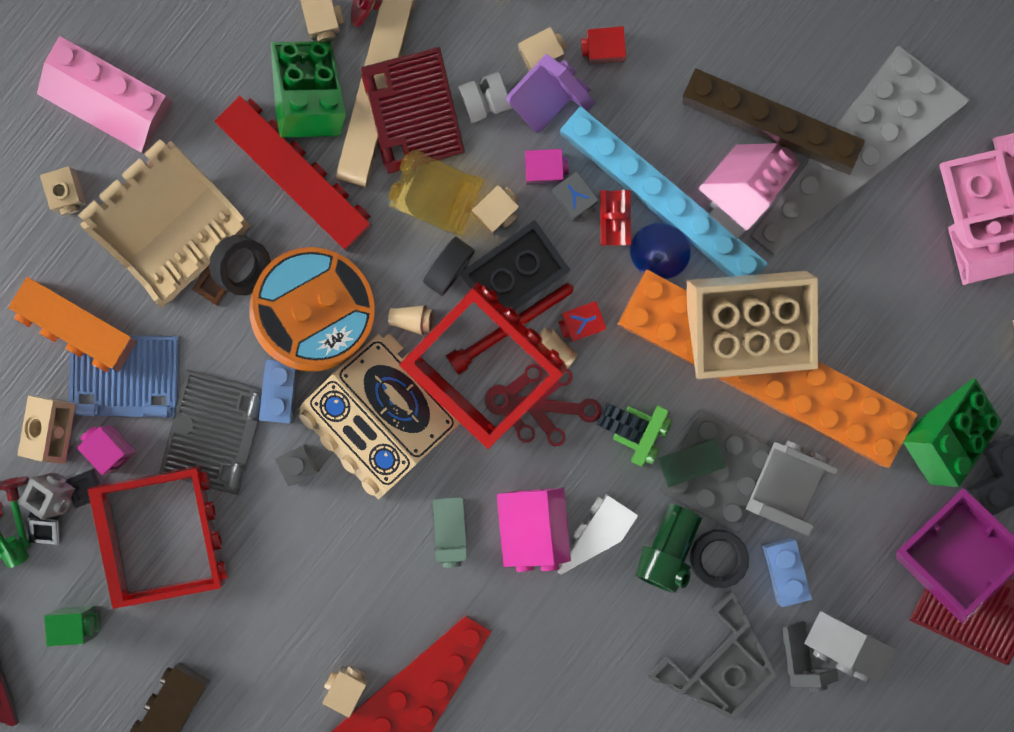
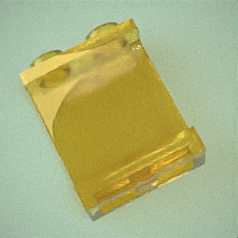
(435, 192)

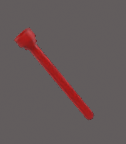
(462, 358)

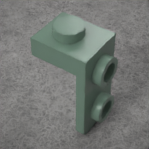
(450, 531)

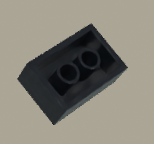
(518, 267)

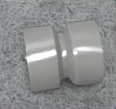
(484, 97)

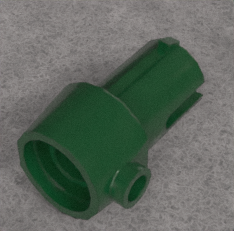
(664, 561)

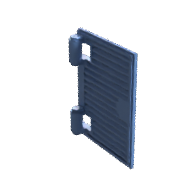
(146, 373)

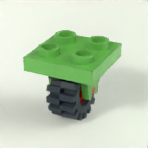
(637, 430)

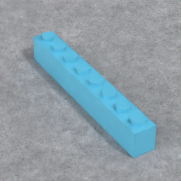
(660, 195)

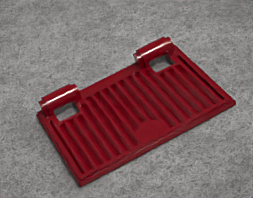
(413, 107)
(987, 631)

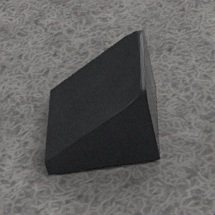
(45, 530)

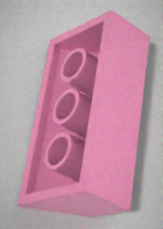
(102, 94)
(750, 180)

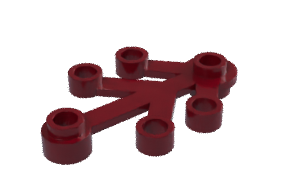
(541, 405)

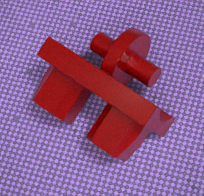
(615, 218)

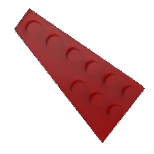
(424, 687)

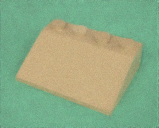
(753, 324)

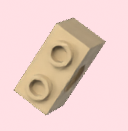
(46, 429)

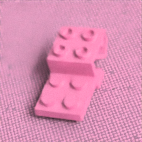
(982, 215)

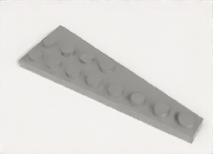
(892, 116)

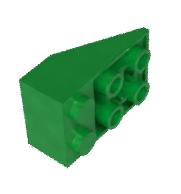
(306, 89)
(953, 435)

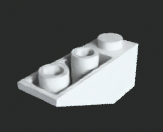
(603, 530)

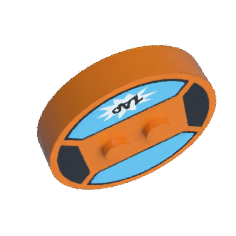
(311, 309)

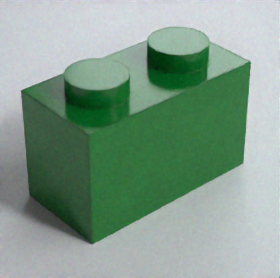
(71, 626)

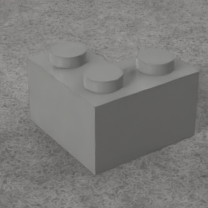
(852, 649)

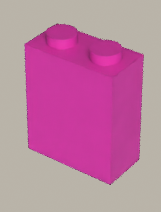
(534, 529)

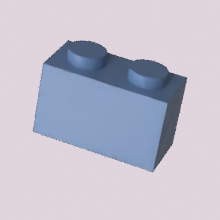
(278, 392)
(786, 572)

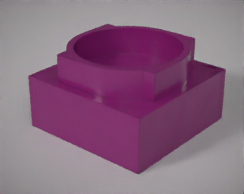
(961, 555)

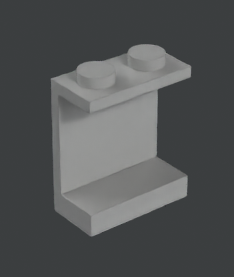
(788, 485)

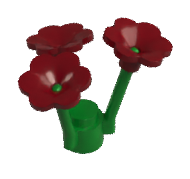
(13, 550)

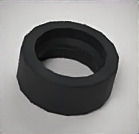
(221, 256)
(448, 266)
(716, 581)

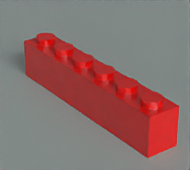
(293, 173)

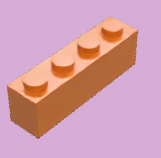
(71, 324)

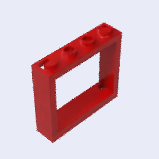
(450, 398)
(110, 548)

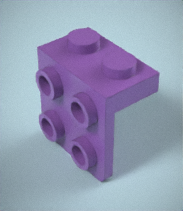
(547, 91)

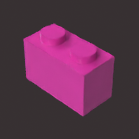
(105, 449)

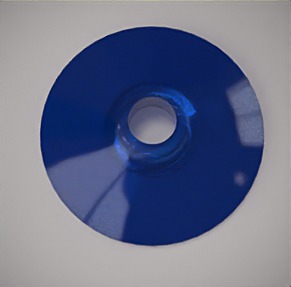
(660, 239)

